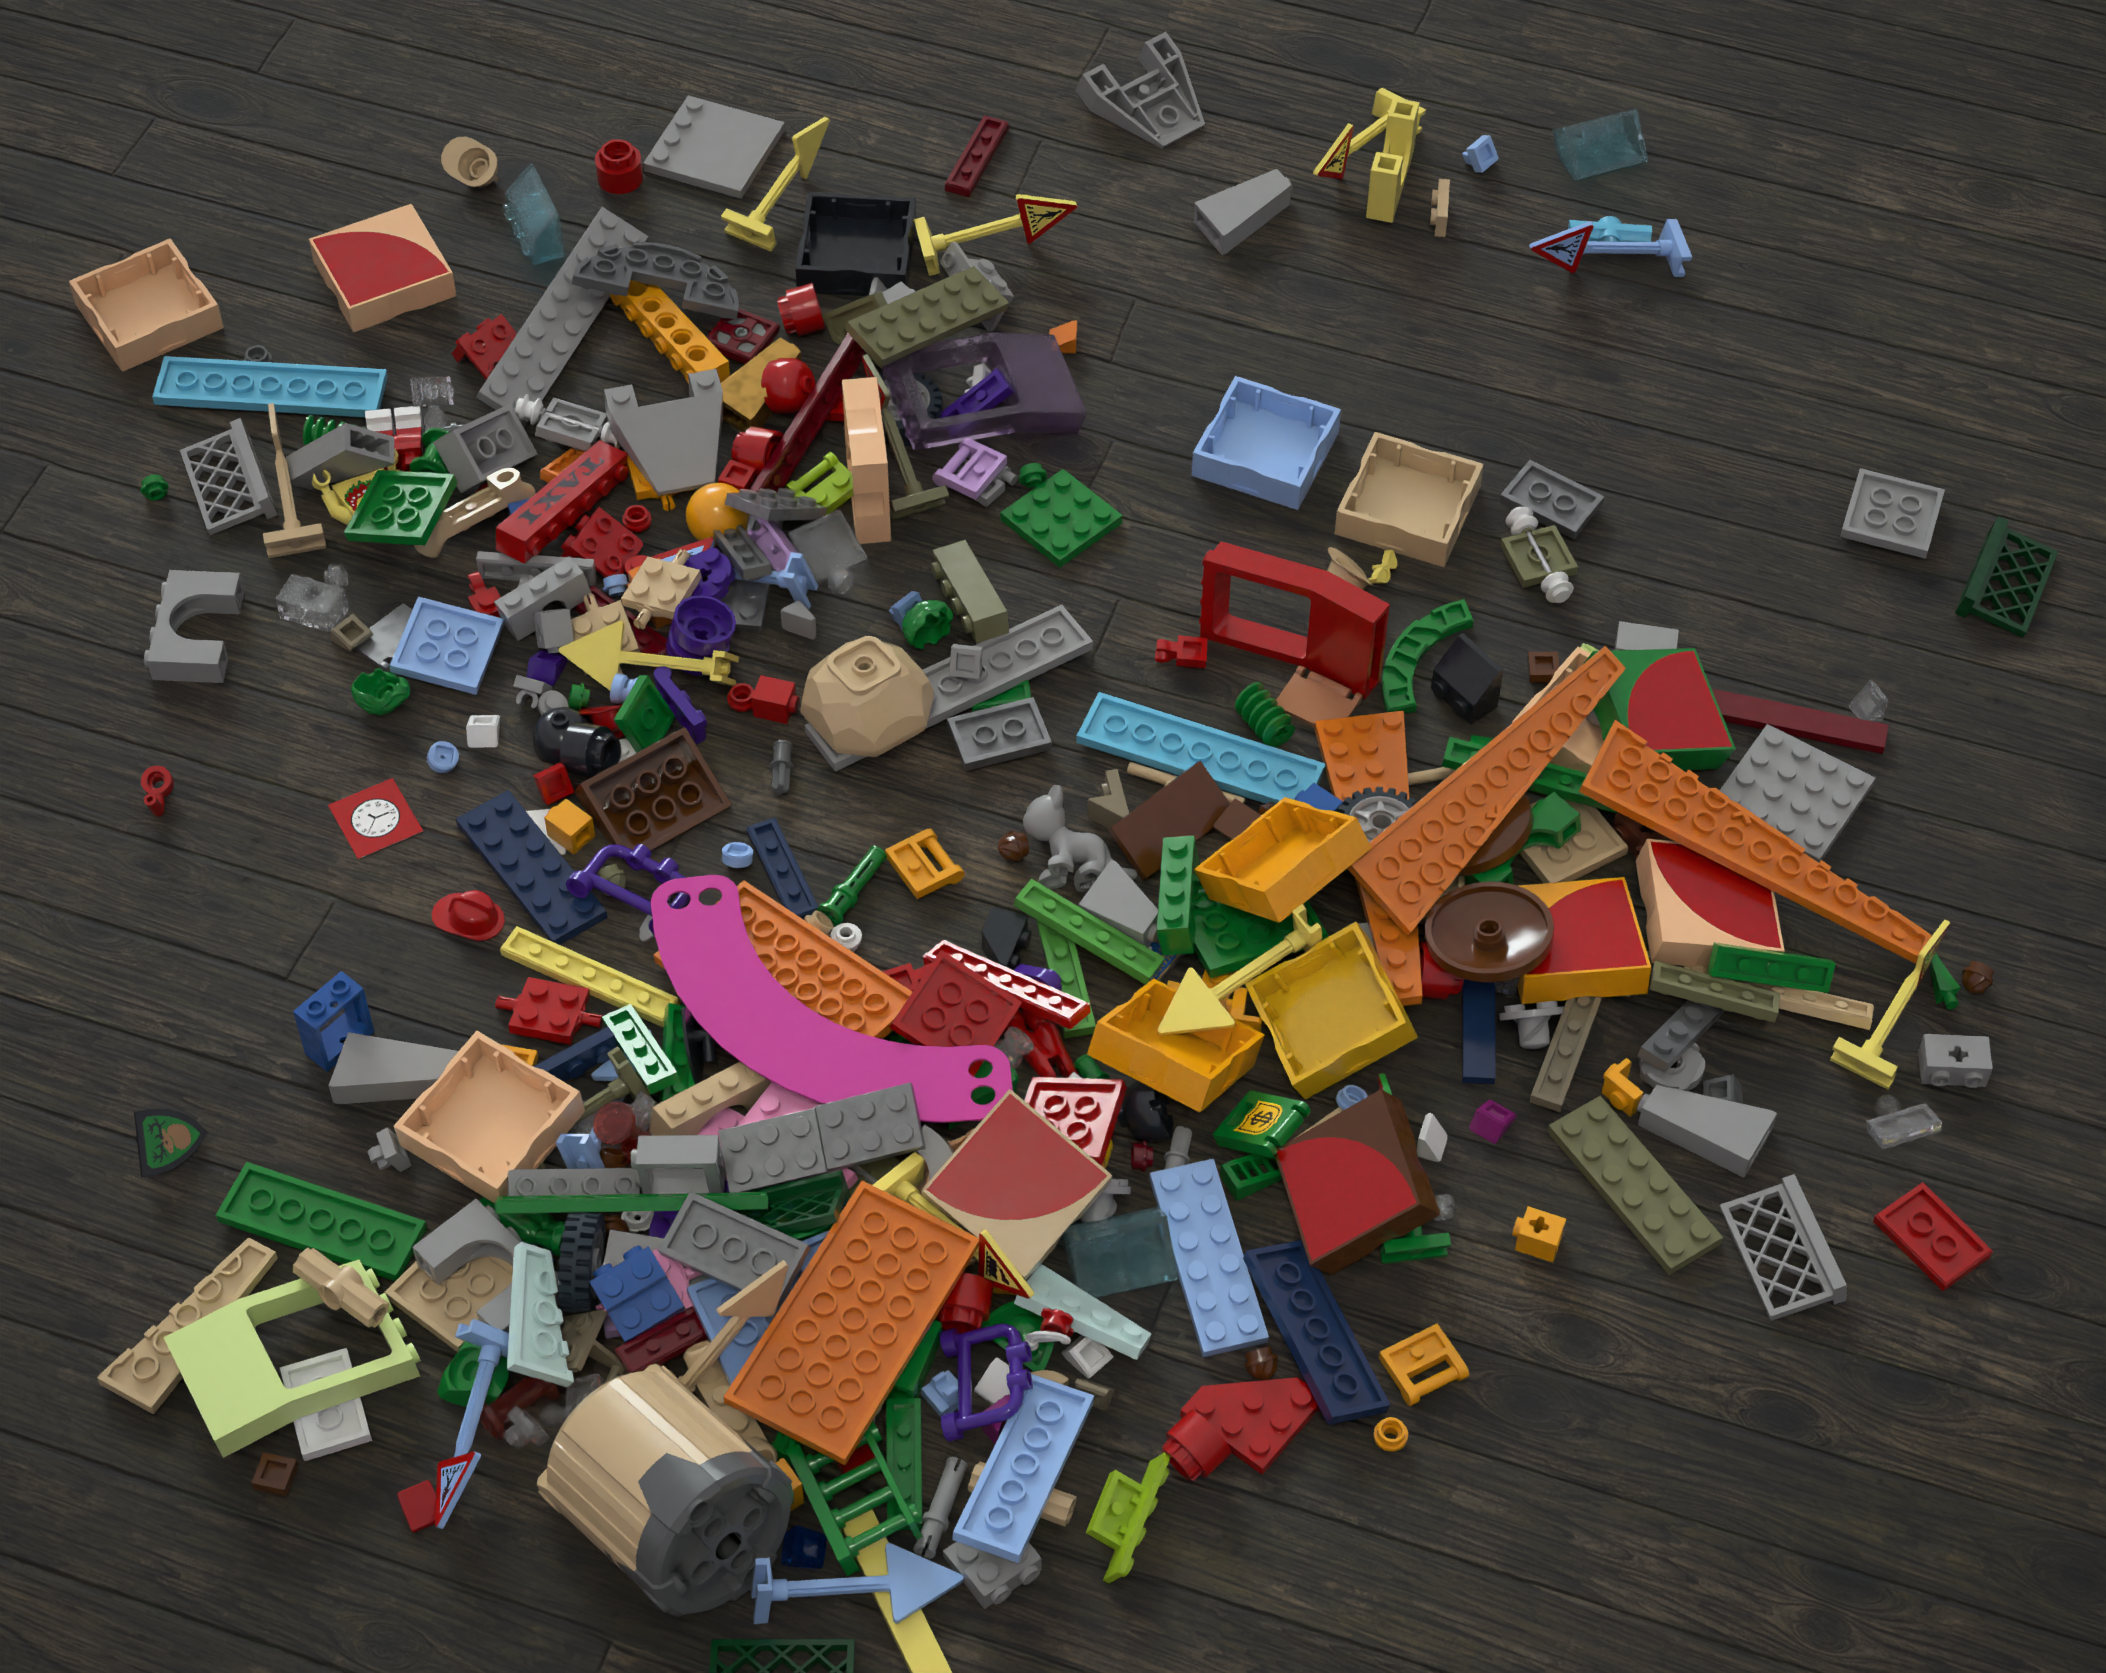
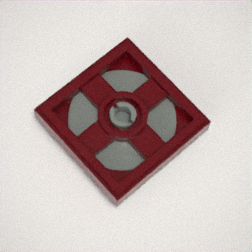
(743, 337)

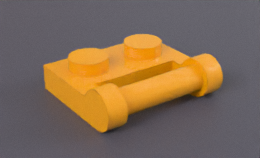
(917, 869)
(1418, 1355)

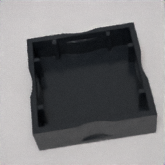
(853, 241)

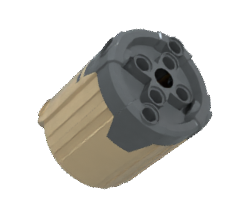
(668, 1468)

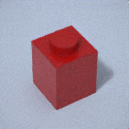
(774, 699)

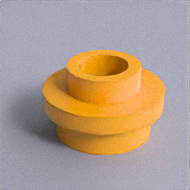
(1393, 1426)

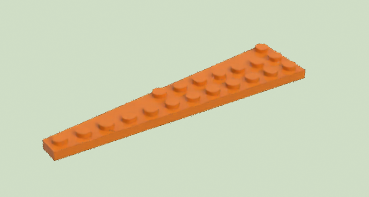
(1677, 805)

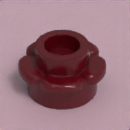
(1141, 1156)

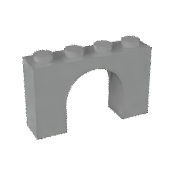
(182, 598)
(468, 1236)

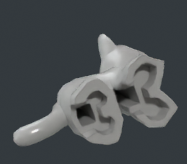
(1046, 822)

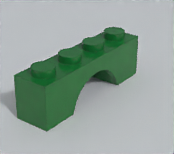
(1553, 826)
(1175, 904)

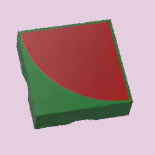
(1669, 705)

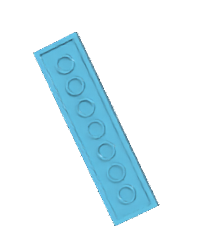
(257, 384)
(1178, 743)

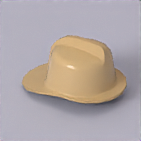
(470, 162)
(1347, 569)

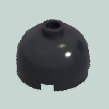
(550, 731)
(1146, 1114)

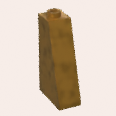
(743, 392)

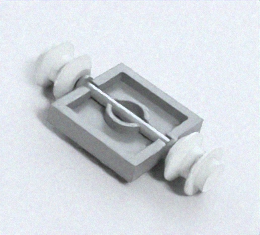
(566, 423)

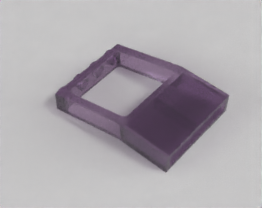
(1033, 366)

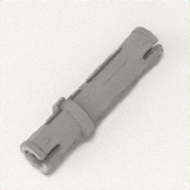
(936, 1519)

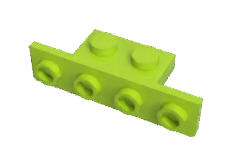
(1122, 1514)

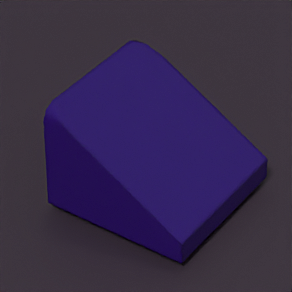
(546, 666)

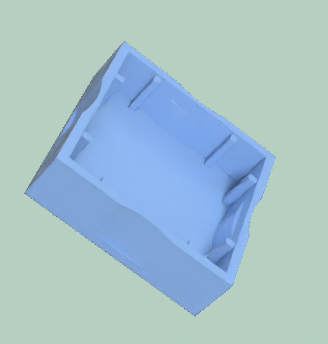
(1266, 443)

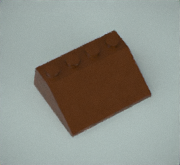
(653, 794)

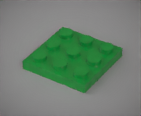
(400, 507)
(1061, 518)

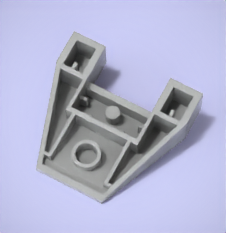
(1154, 106)
(671, 440)

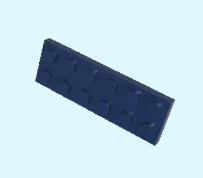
(529, 867)
(1316, 1333)

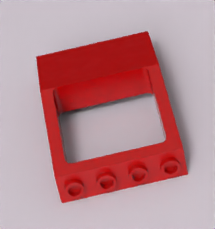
(1344, 621)

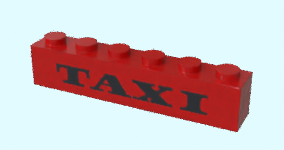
(561, 501)

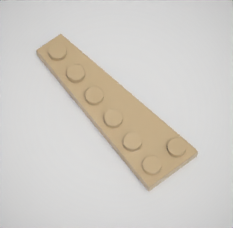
(149, 1370)

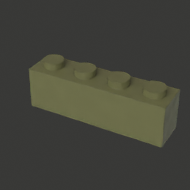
(969, 591)

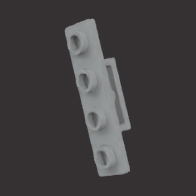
(955, 261)
(572, 1181)

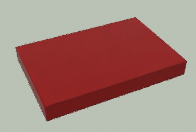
(1933, 1236)

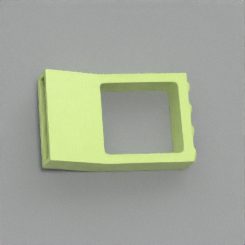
(238, 1383)

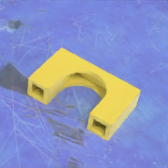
(1392, 165)

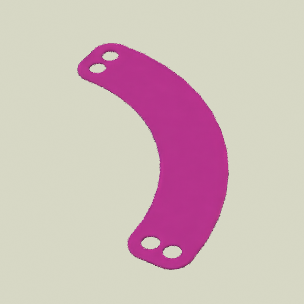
(782, 1038)

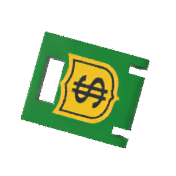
(1260, 1120)

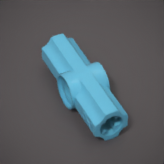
(1611, 230)

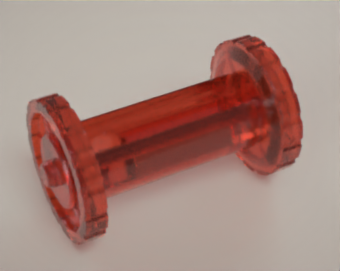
(616, 1125)
(495, 1414)

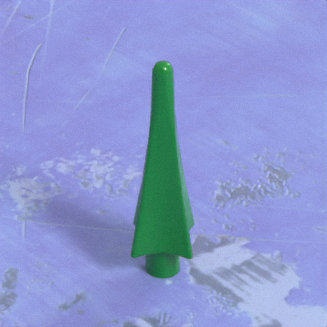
(1944, 984)

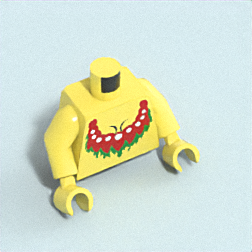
(346, 495)

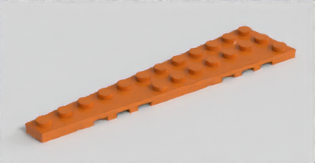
(1372, 754)
(1442, 831)

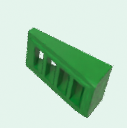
(1241, 1189)

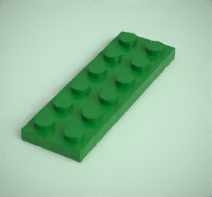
(321, 1219)

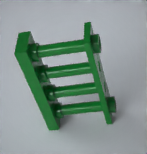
(834, 1520)

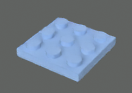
(447, 645)

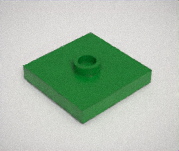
(644, 715)

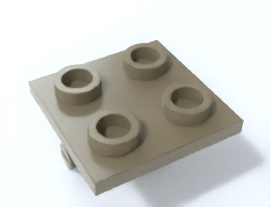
(581, 1334)

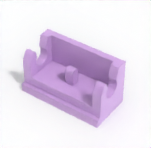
(772, 543)

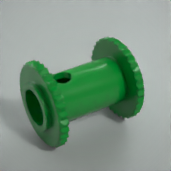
(431, 460)

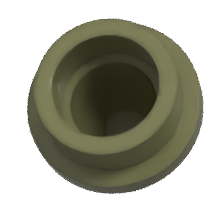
(613, 875)

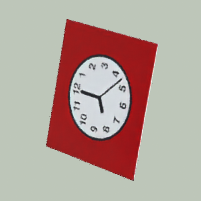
(375, 818)

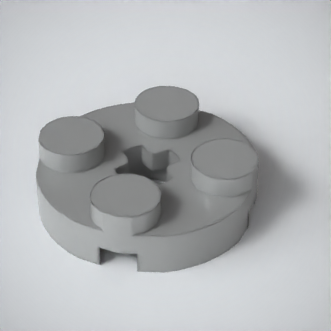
(1684, 1077)

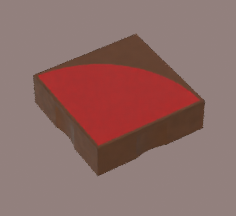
(1356, 1182)

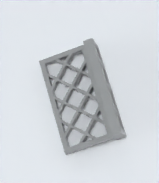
(252, 475)
(1812, 1245)

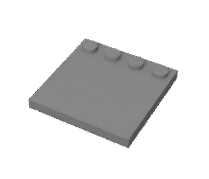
(714, 146)

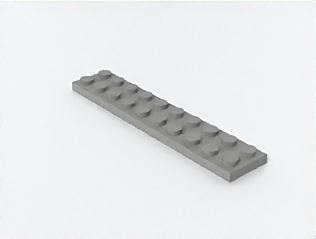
(556, 322)
(1006, 661)

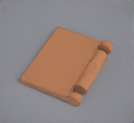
(1316, 698)

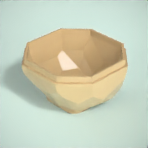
(867, 697)

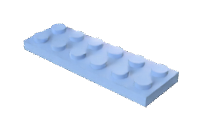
(1209, 1258)
(1023, 1470)

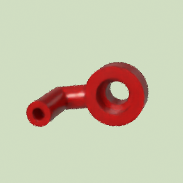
(155, 796)

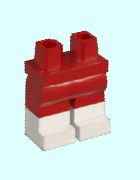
(408, 432)

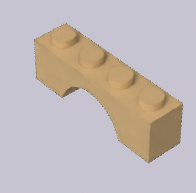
(695, 1106)

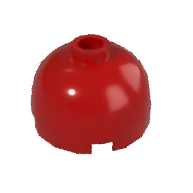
(787, 384)

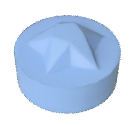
(442, 757)
(737, 855)

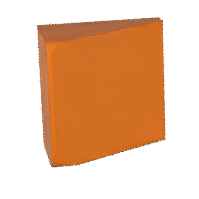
(1066, 336)

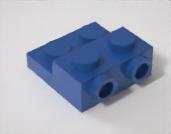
(636, 1293)

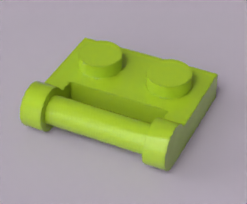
(832, 490)

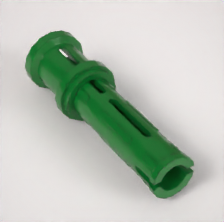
(846, 894)

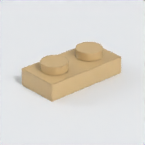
(1440, 199)

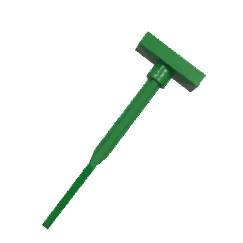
(1413, 1244)

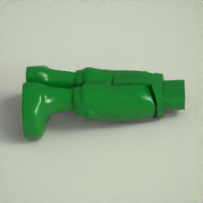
(533, 1227)

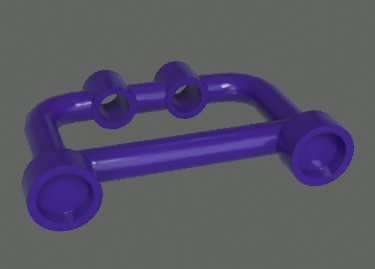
(582, 882)
(1017, 1379)

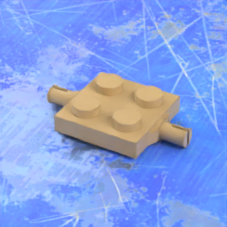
(660, 587)
(601, 617)

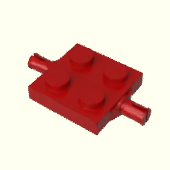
(549, 1011)

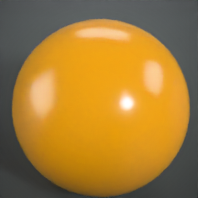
(708, 511)

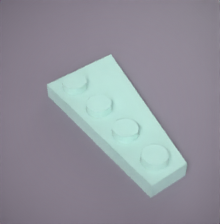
(1090, 1315)
(535, 1320)

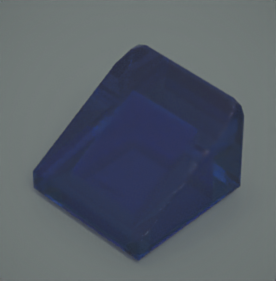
(803, 1548)

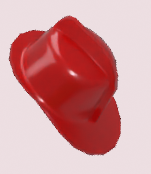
(605, 717)
(468, 915)

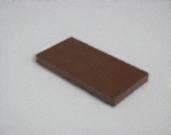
(1180, 808)

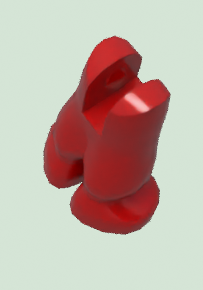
(1047, 1045)

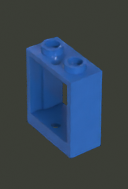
(317, 1010)

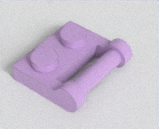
(976, 473)

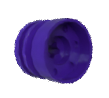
(699, 628)

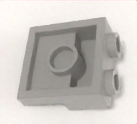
(991, 1576)

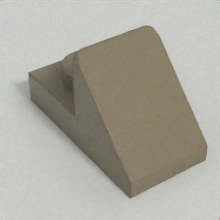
(1111, 804)

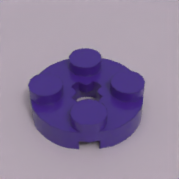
(720, 572)

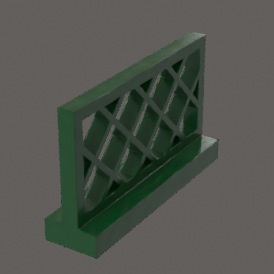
(1982, 575)
(803, 1203)
(776, 1646)

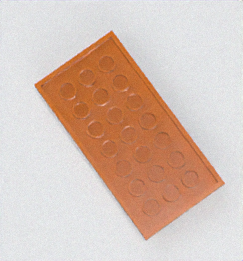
(818, 967)
(852, 1322)

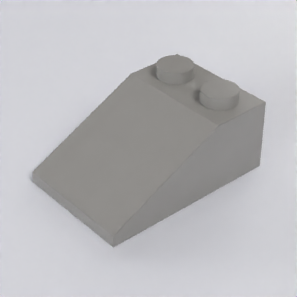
(485, 447)

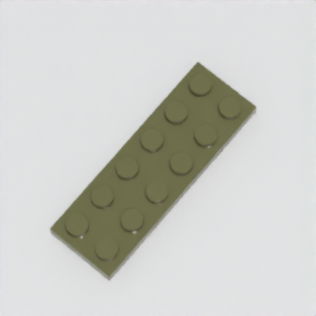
(926, 316)
(1635, 1185)

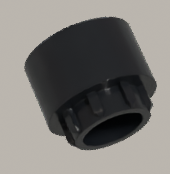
(589, 749)

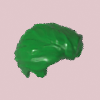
(927, 623)
(379, 691)

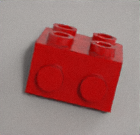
(486, 344)
(603, 540)

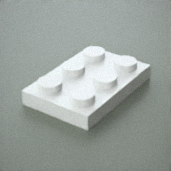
(333, 1427)

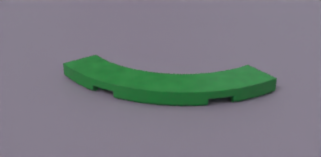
(1412, 646)

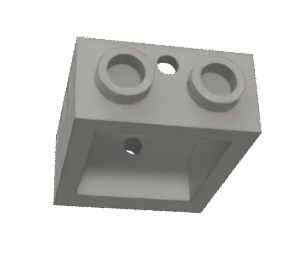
(679, 1152)

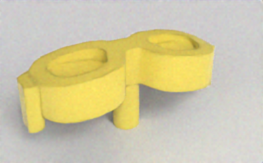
(1382, 571)

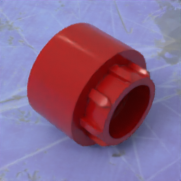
(618, 167)
(801, 310)
(755, 446)
(1435, 980)
(967, 1304)
(1195, 1446)

